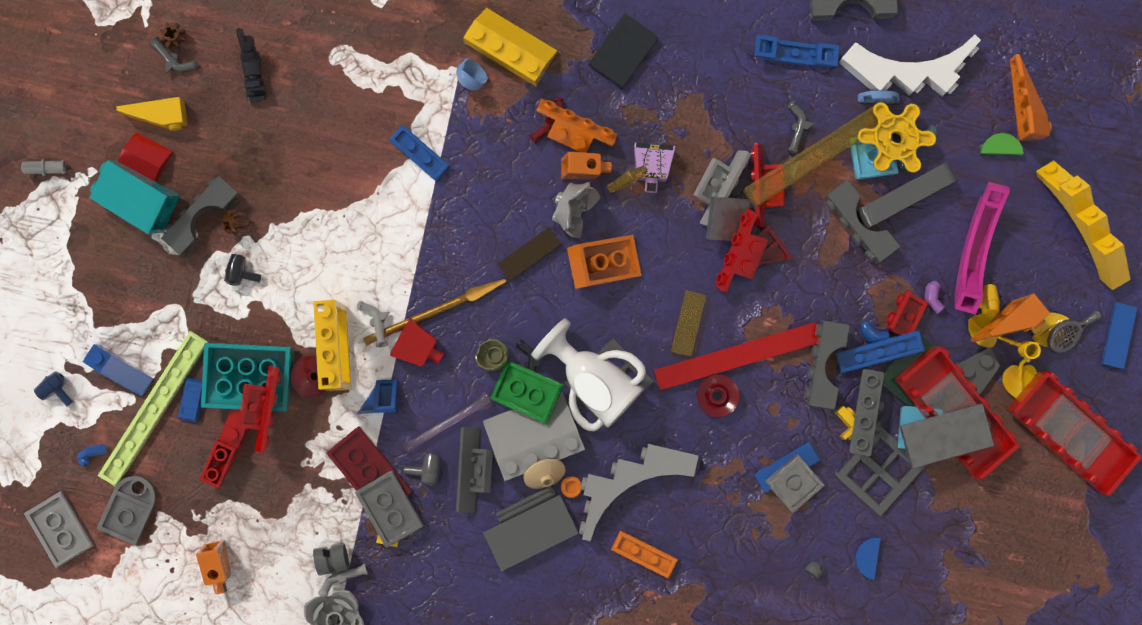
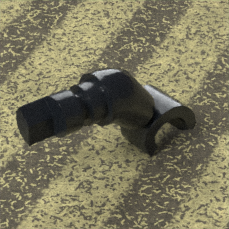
(251, 67)

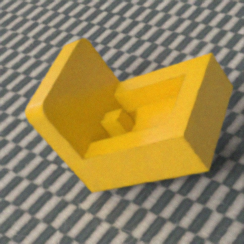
(847, 415)

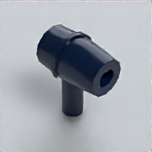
(53, 385)

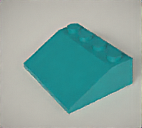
(233, 365)

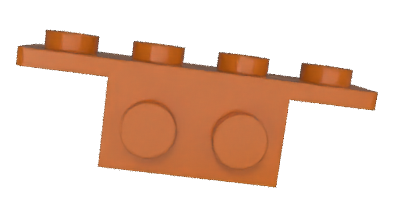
(573, 129)

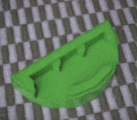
(1002, 145)

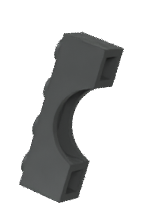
(825, 9)
(182, 234)
(876, 244)
(830, 337)

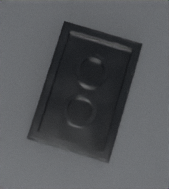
(623, 50)

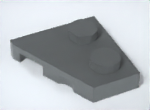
(980, 368)

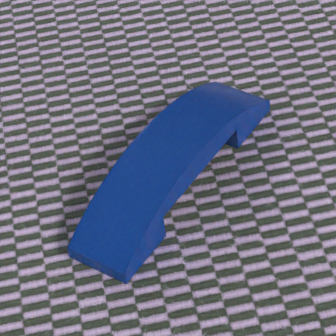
(795, 52)

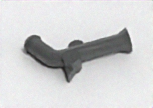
(171, 58)
(799, 127)

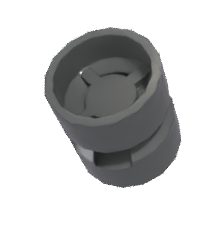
(331, 559)

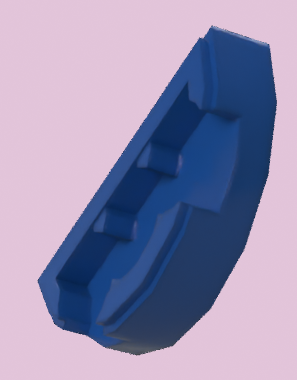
(867, 556)

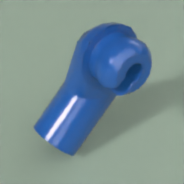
(871, 334)
(90, 451)

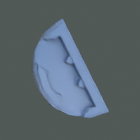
(879, 96)

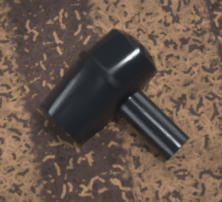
(235, 271)

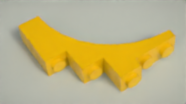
(1091, 221)

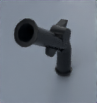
(532, 363)

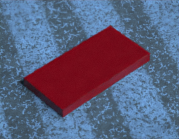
(361, 460)

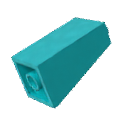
(134, 197)

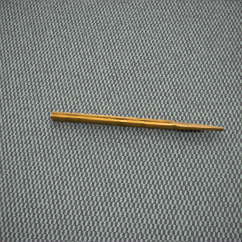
(471, 295)

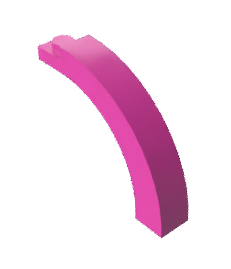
(976, 247)

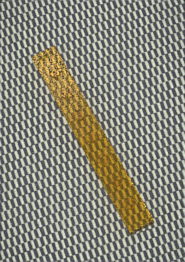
(809, 159)

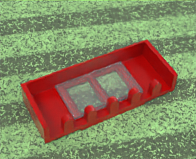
(940, 388)
(1074, 432)

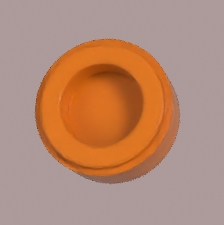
(571, 487)

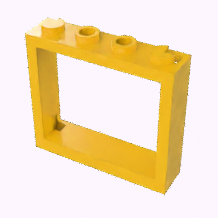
(332, 345)

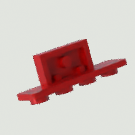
(759, 171)
(744, 252)
(257, 408)

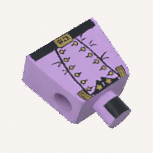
(657, 162)

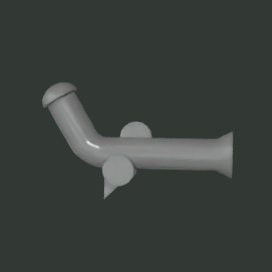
(377, 321)
(341, 577)

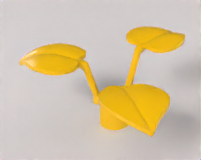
(1017, 377)

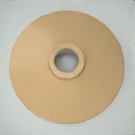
(544, 473)

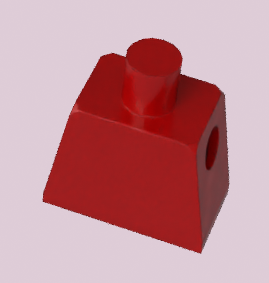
(416, 345)

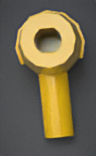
(990, 303)

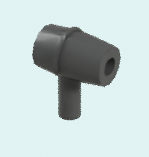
(429, 472)

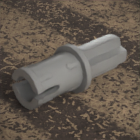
(43, 167)

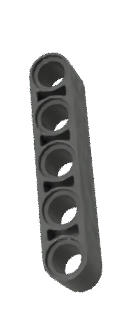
(906, 195)

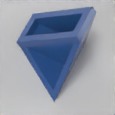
(382, 398)

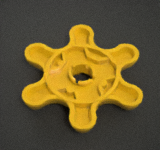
(905, 127)

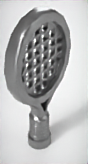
(1079, 327)

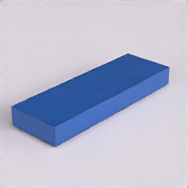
(419, 153)
(1119, 335)
(805, 451)

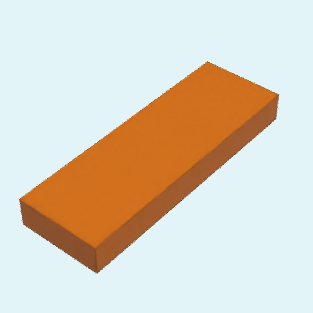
(644, 554)

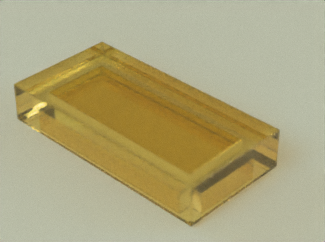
(627, 179)

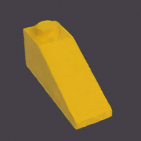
(165, 113)

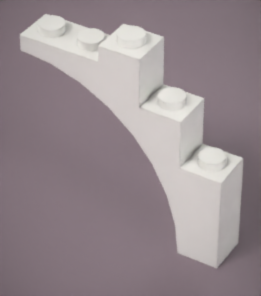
(877, 71)

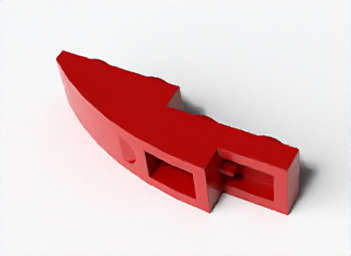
(224, 451)

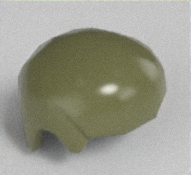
(492, 355)

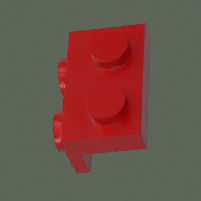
(907, 313)

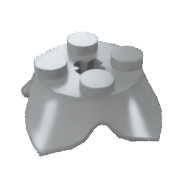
(572, 204)
(340, 602)

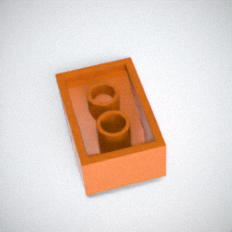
(604, 261)
(1016, 317)

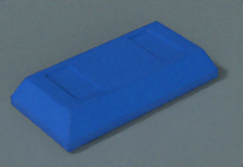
(191, 401)

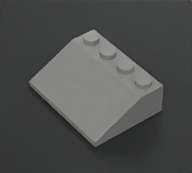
(522, 440)

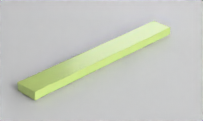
(153, 409)

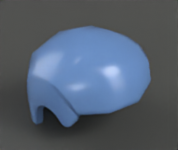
(471, 75)

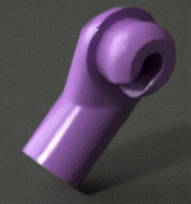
(931, 296)

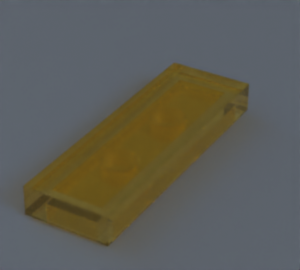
(688, 323)

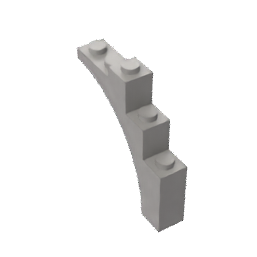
(603, 491)

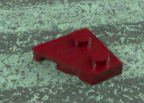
(775, 249)

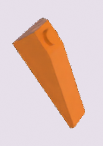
(1029, 110)

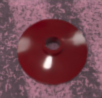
(301, 380)
(728, 391)

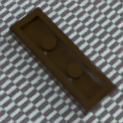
(529, 254)

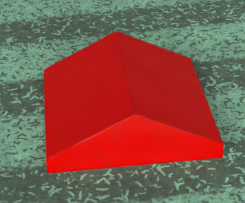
(145, 156)

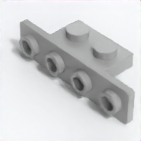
(720, 180)

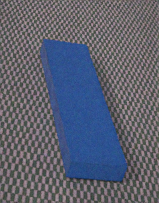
(880, 351)

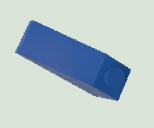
(117, 369)

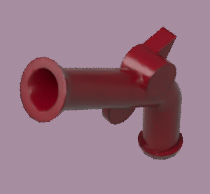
(548, 123)

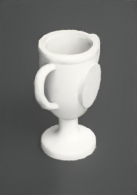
(593, 378)

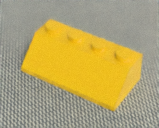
(509, 46)

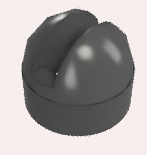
(814, 570)

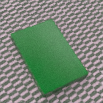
(527, 392)

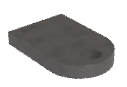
(128, 511)

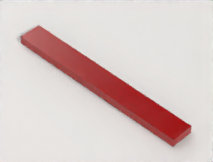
(736, 356)

